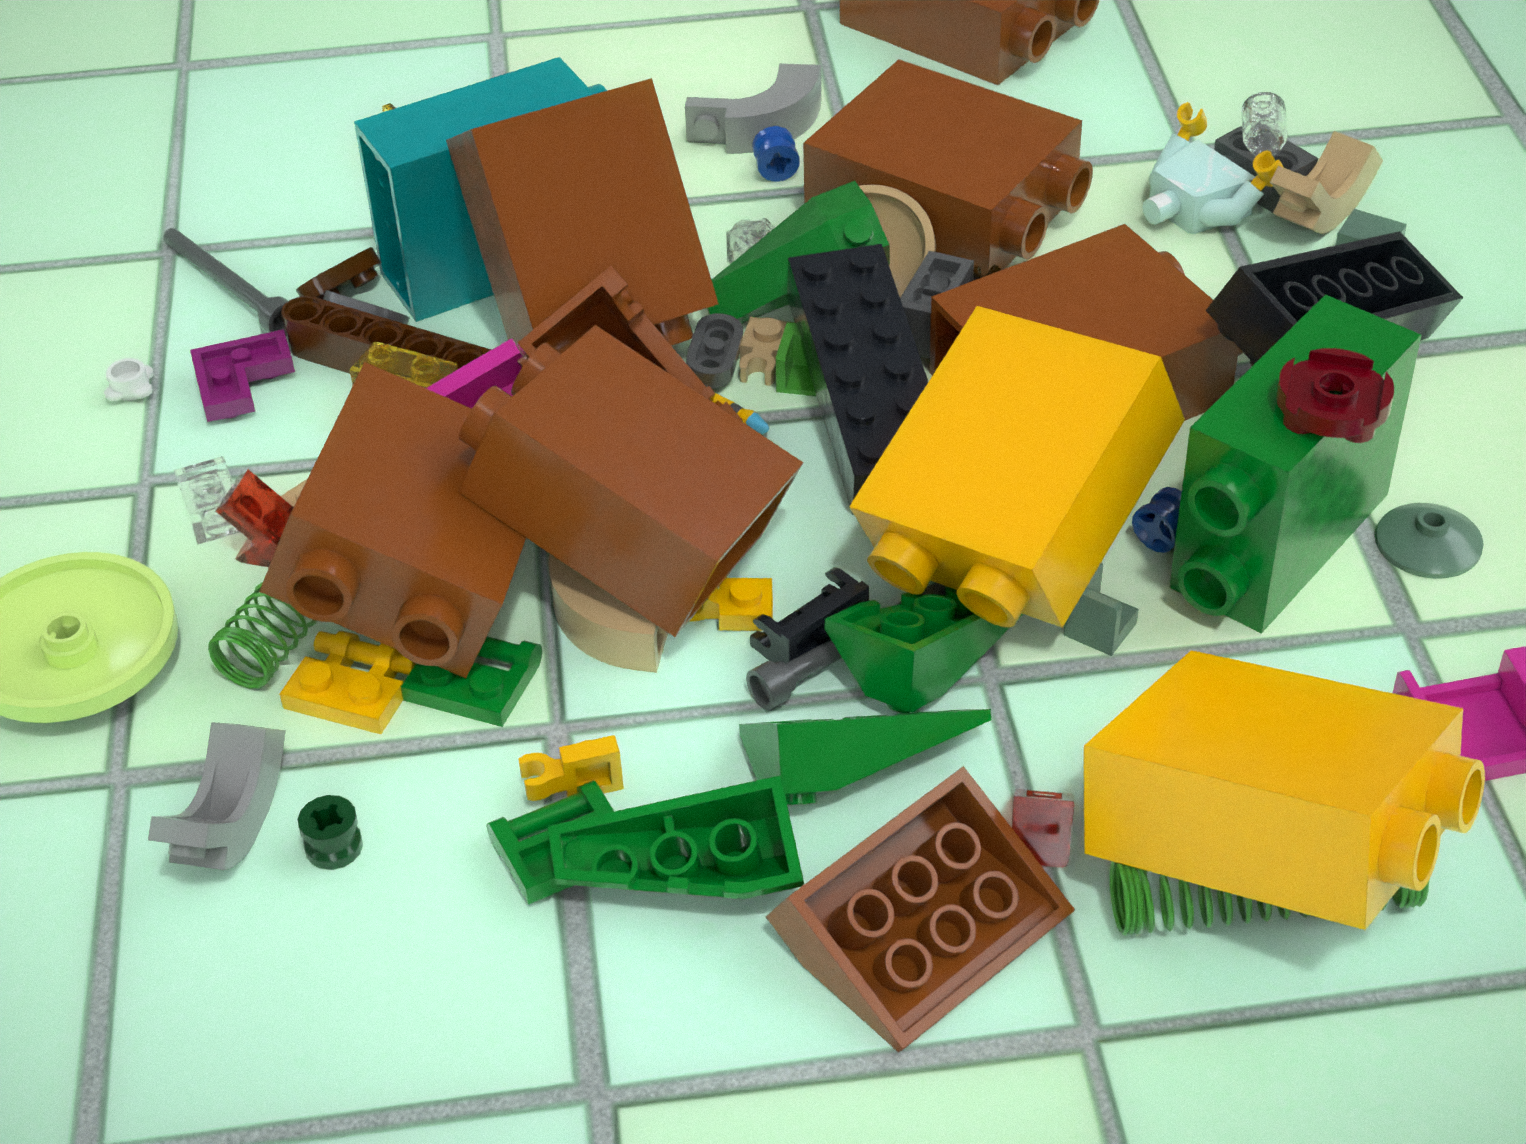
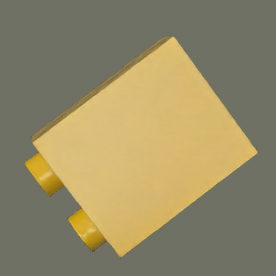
(1017, 467)
(1279, 787)

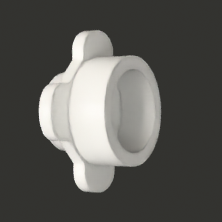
(128, 380)

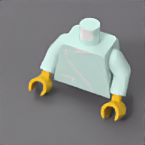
(1200, 186)

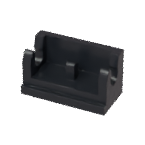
(806, 626)

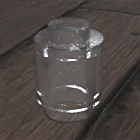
(1264, 123)

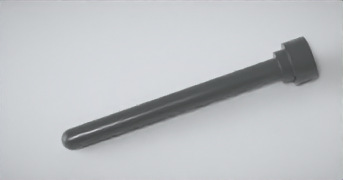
(267, 308)
(773, 682)

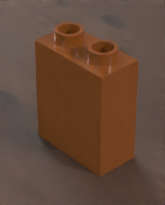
(970, 35)
(970, 156)
(578, 192)
(1112, 292)
(624, 475)
(388, 536)

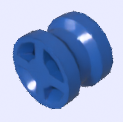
(766, 150)
(1158, 520)

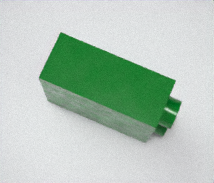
(1274, 503)

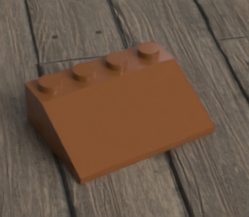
(922, 911)

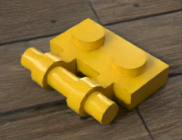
(343, 693)

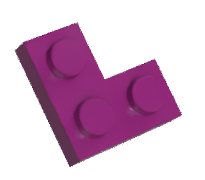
(229, 366)

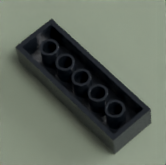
(1373, 274)
(855, 352)

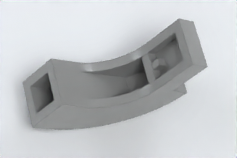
(789, 103)
(230, 799)

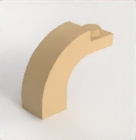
(1331, 187)
(602, 623)

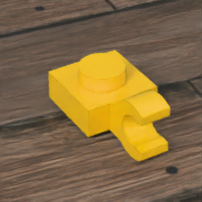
(738, 603)
(577, 765)

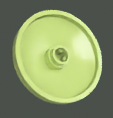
(80, 635)

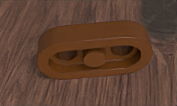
(355, 270)

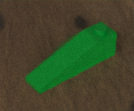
(824, 223)
(912, 648)
(838, 752)
(697, 844)

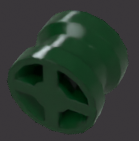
(330, 832)

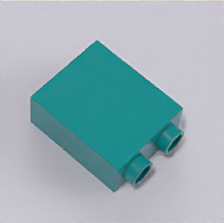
(415, 193)

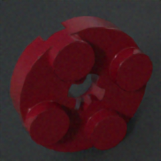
(1311, 408)

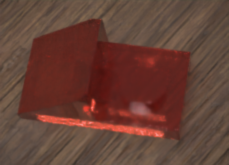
(256, 514)
(1044, 824)

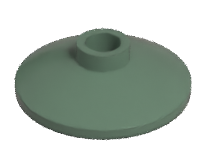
(1429, 540)

